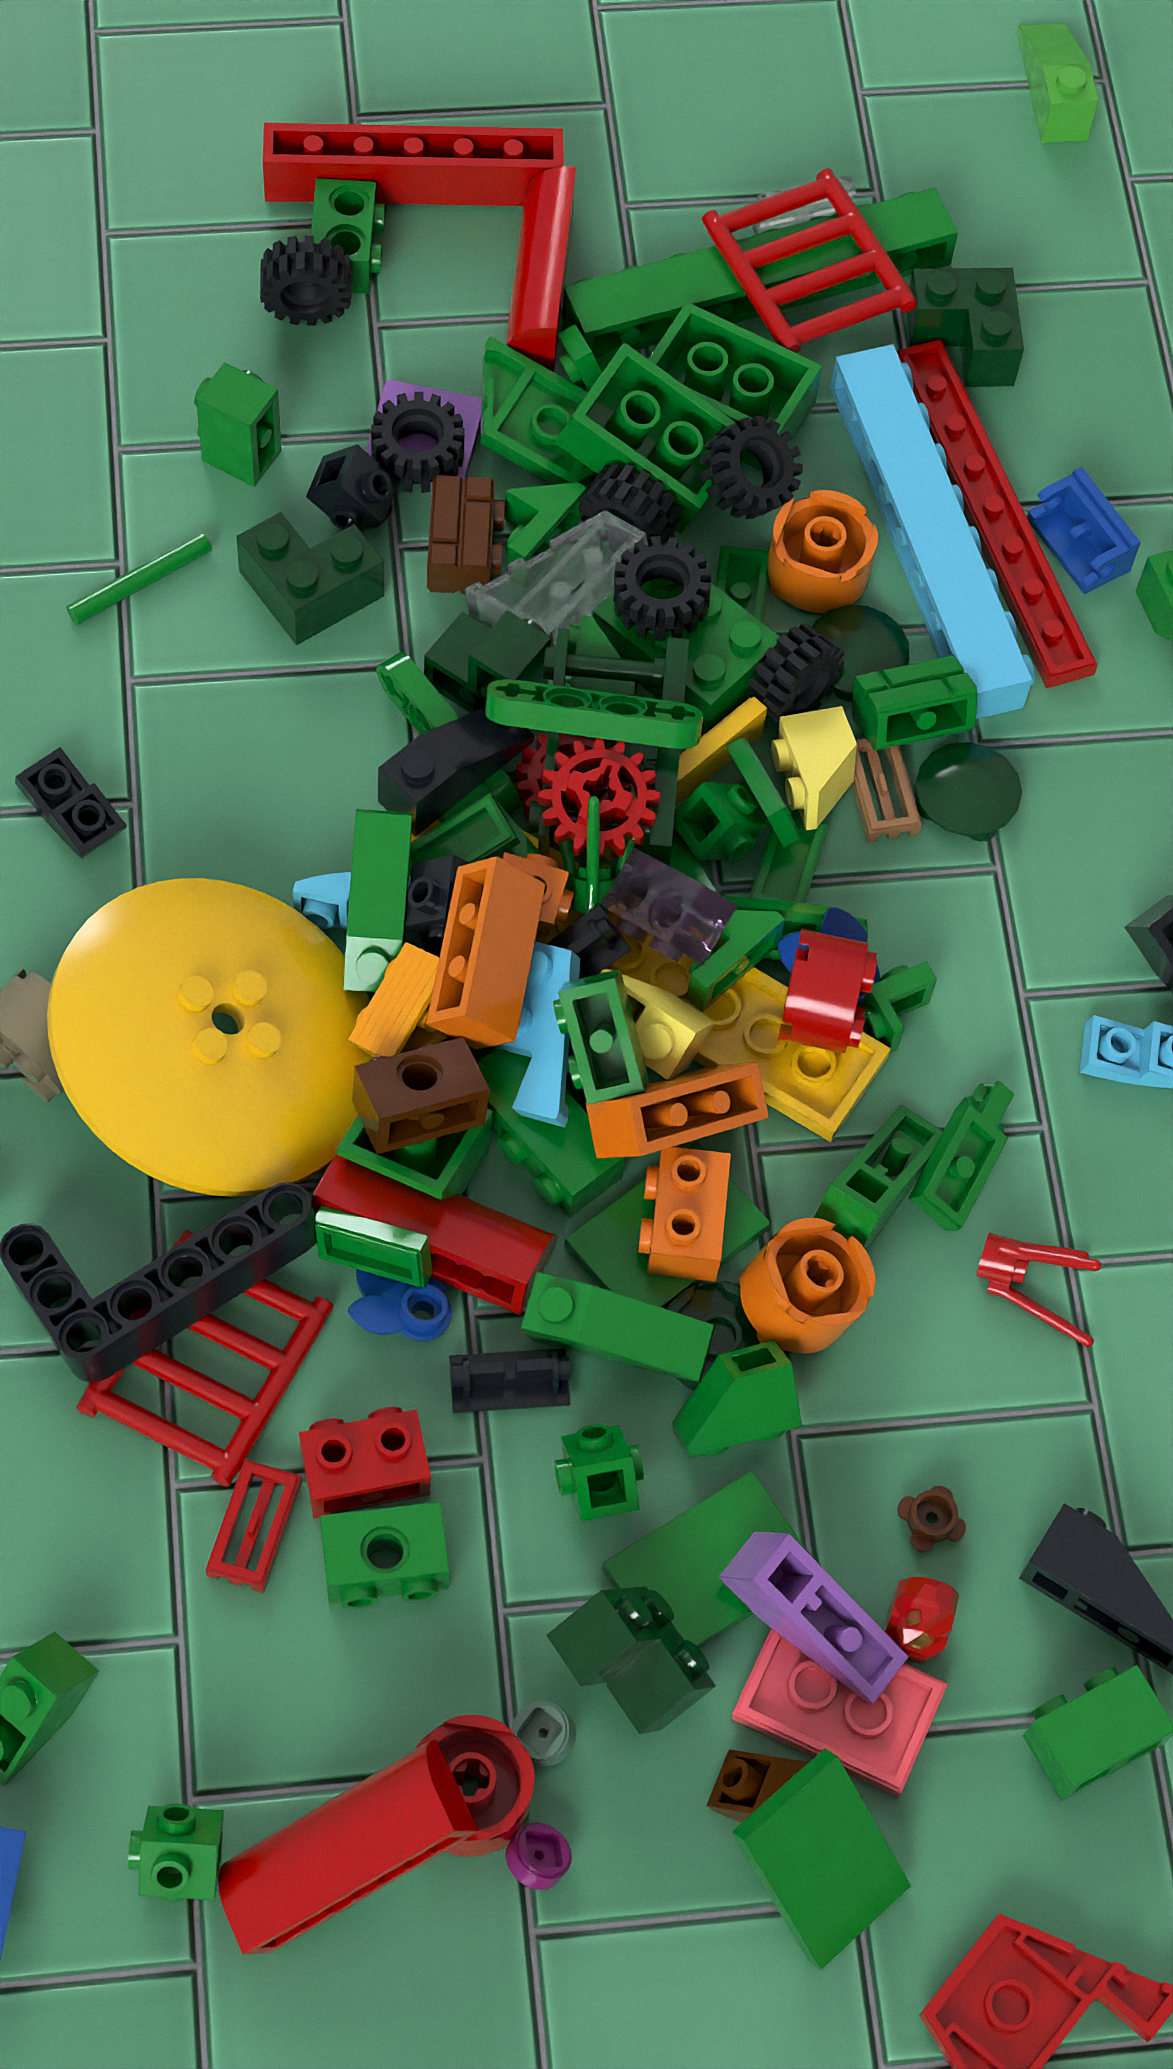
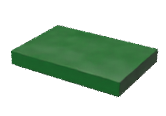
(610, 1244)
(692, 1551)
(822, 1858)

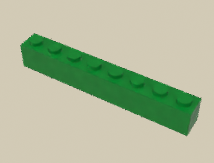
(645, 299)

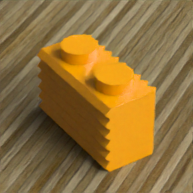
(400, 1007)

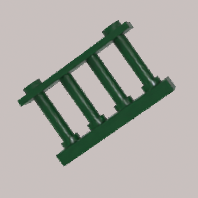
(665, 674)

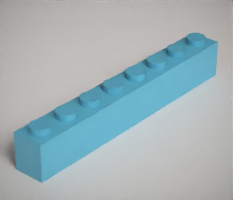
(929, 526)

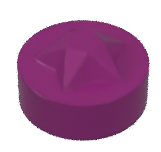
(538, 1856)

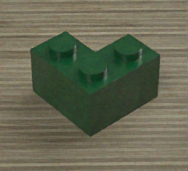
(973, 312)
(308, 585)
(479, 653)
(637, 1652)

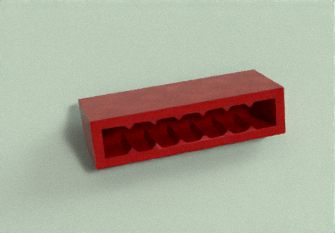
(542, 265)
(468, 1241)
(344, 1850)

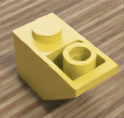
(818, 761)
(665, 1026)

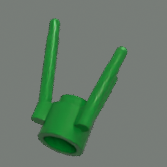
(593, 877)

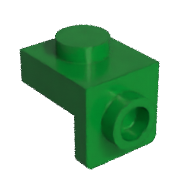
(579, 360)
(893, 996)

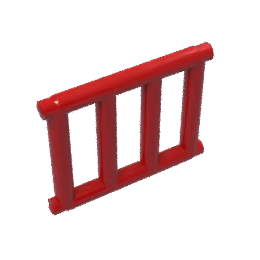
(768, 300)
(253, 1412)

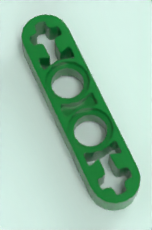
(428, 710)
(593, 713)

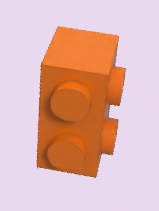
(687, 1214)

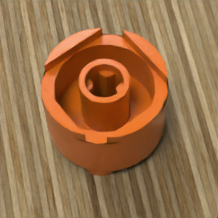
(821, 551)
(807, 1286)

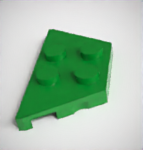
(525, 413)

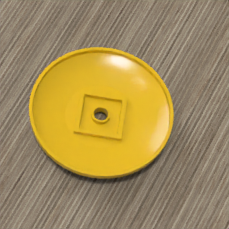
(158, 1075)

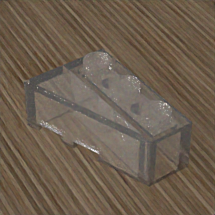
(561, 581)

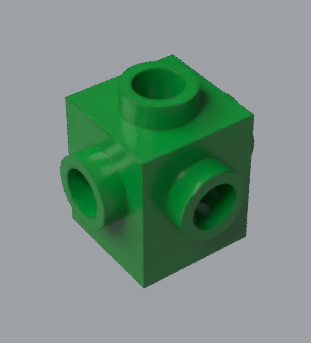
(719, 821)
(599, 1471)
(178, 1852)

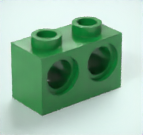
(350, 218)

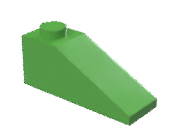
(1058, 82)

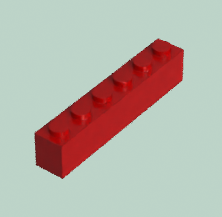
(409, 161)

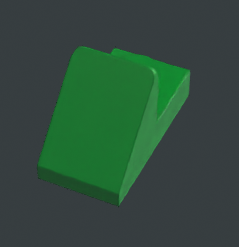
(540, 516)
(739, 948)

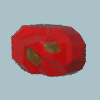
(921, 1617)

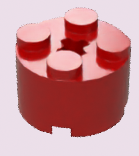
(826, 992)
(504, 1773)

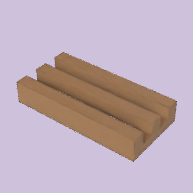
(890, 825)

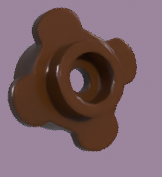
(939, 1503)

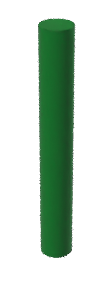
(139, 578)

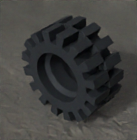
(306, 280)
(424, 418)
(773, 456)
(632, 500)
(667, 563)
(796, 672)

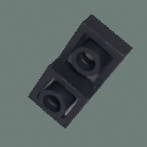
(69, 803)

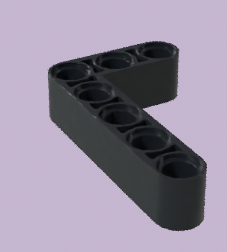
(158, 1282)

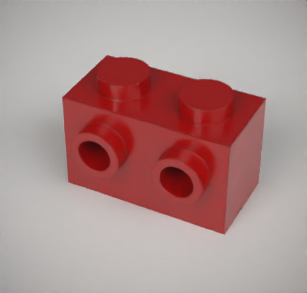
(364, 1461)

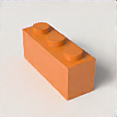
(486, 953)
(678, 1110)

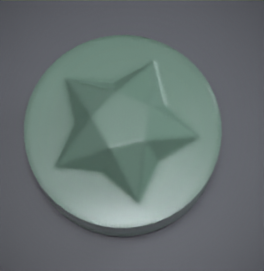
(545, 1732)

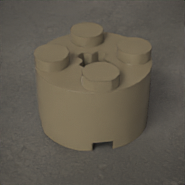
(25, 1033)

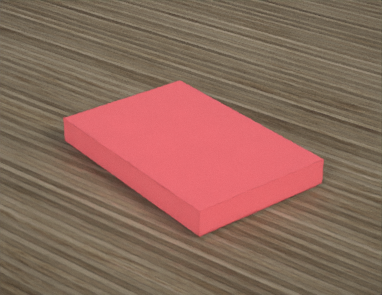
(812, 1710)

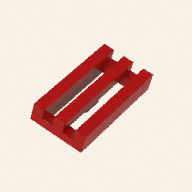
(238, 1572)

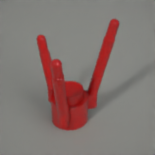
(1008, 1260)

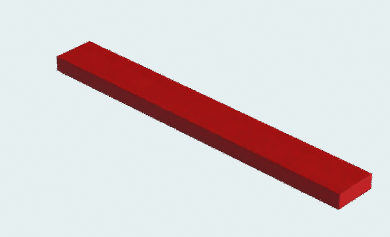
(1000, 520)

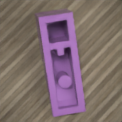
(813, 1612)

